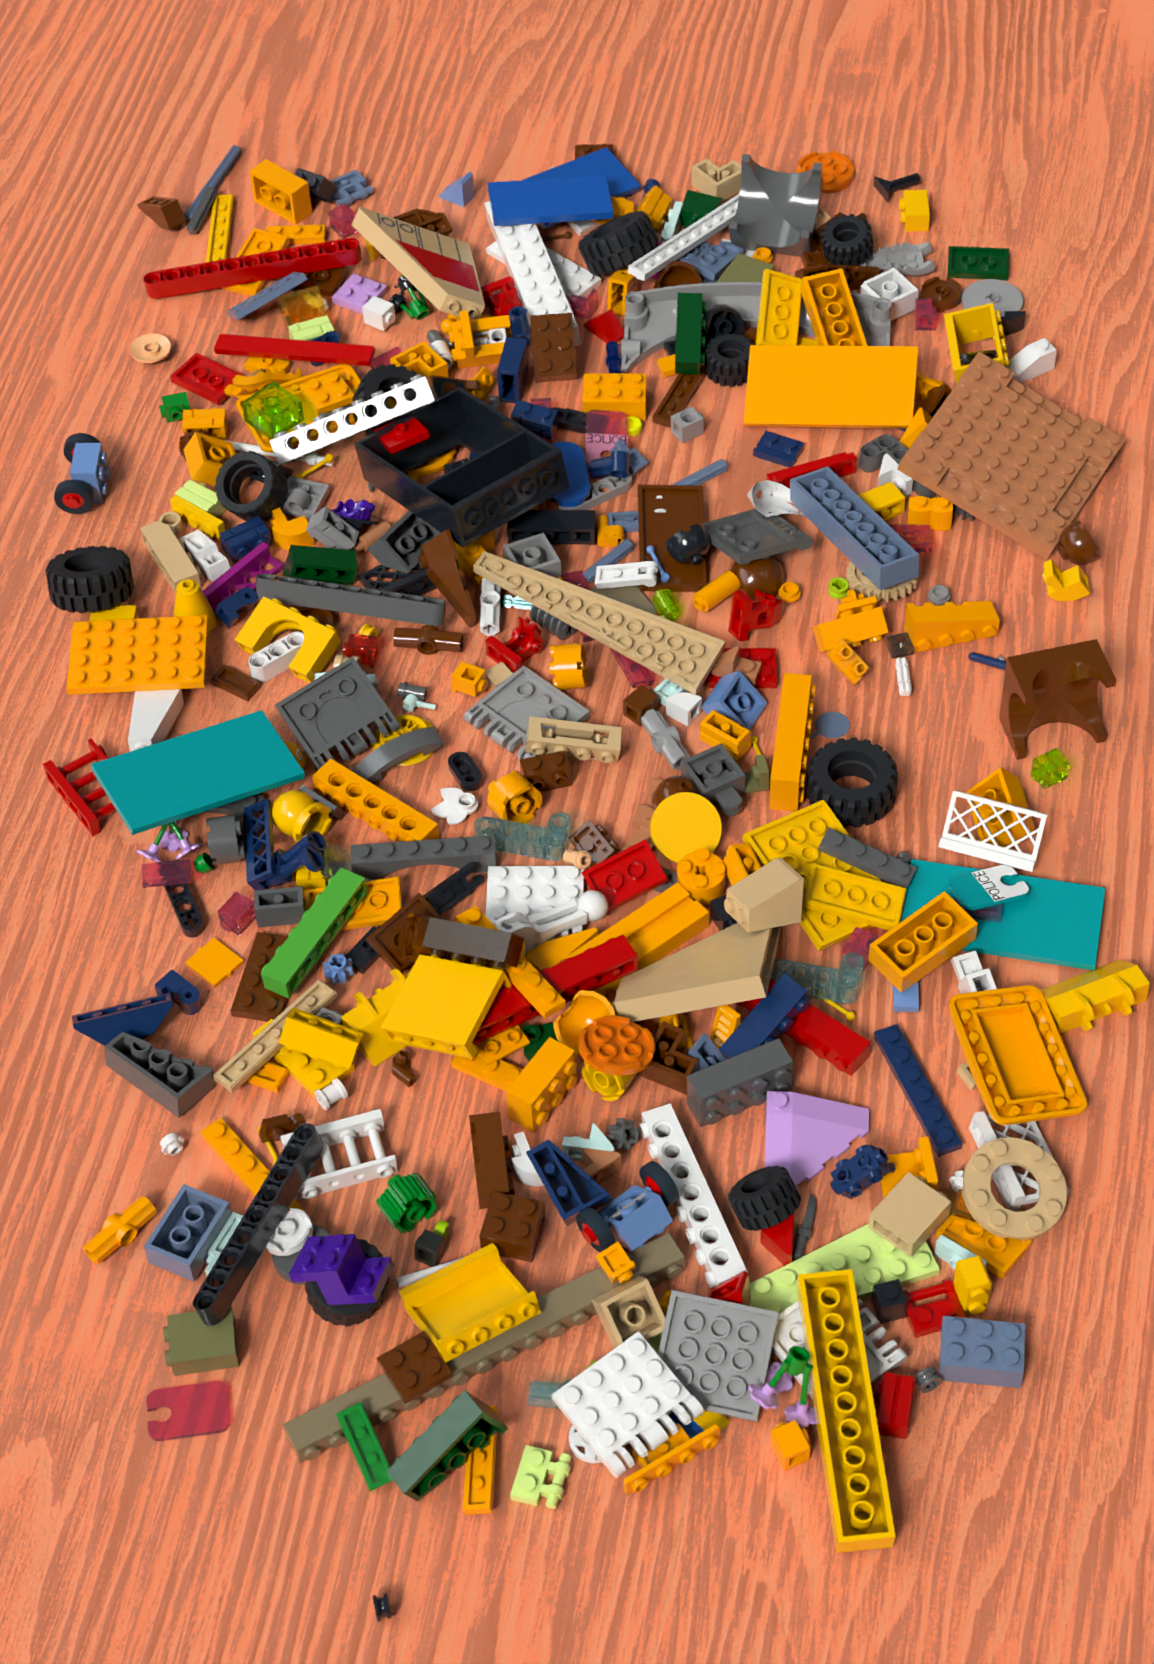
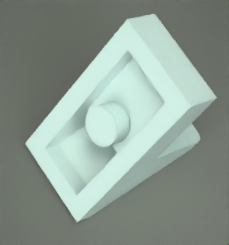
(573, 1145)

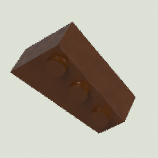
(489, 1157)

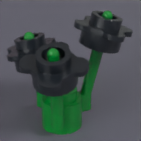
(418, 307)

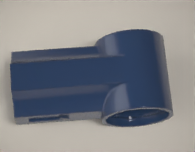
(519, 323)
(615, 465)

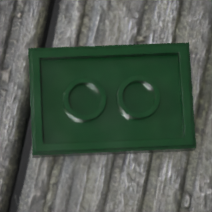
(978, 263)

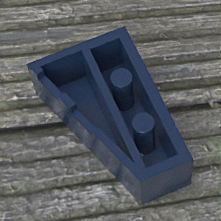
(566, 1182)

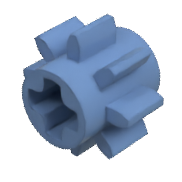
(338, 968)

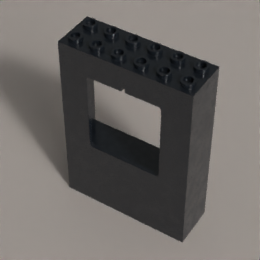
(505, 479)

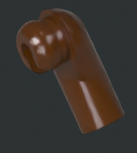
(400, 1068)

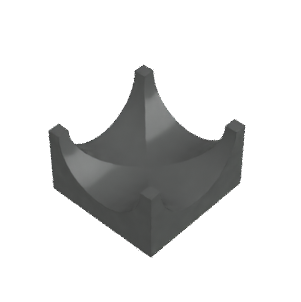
(777, 209)

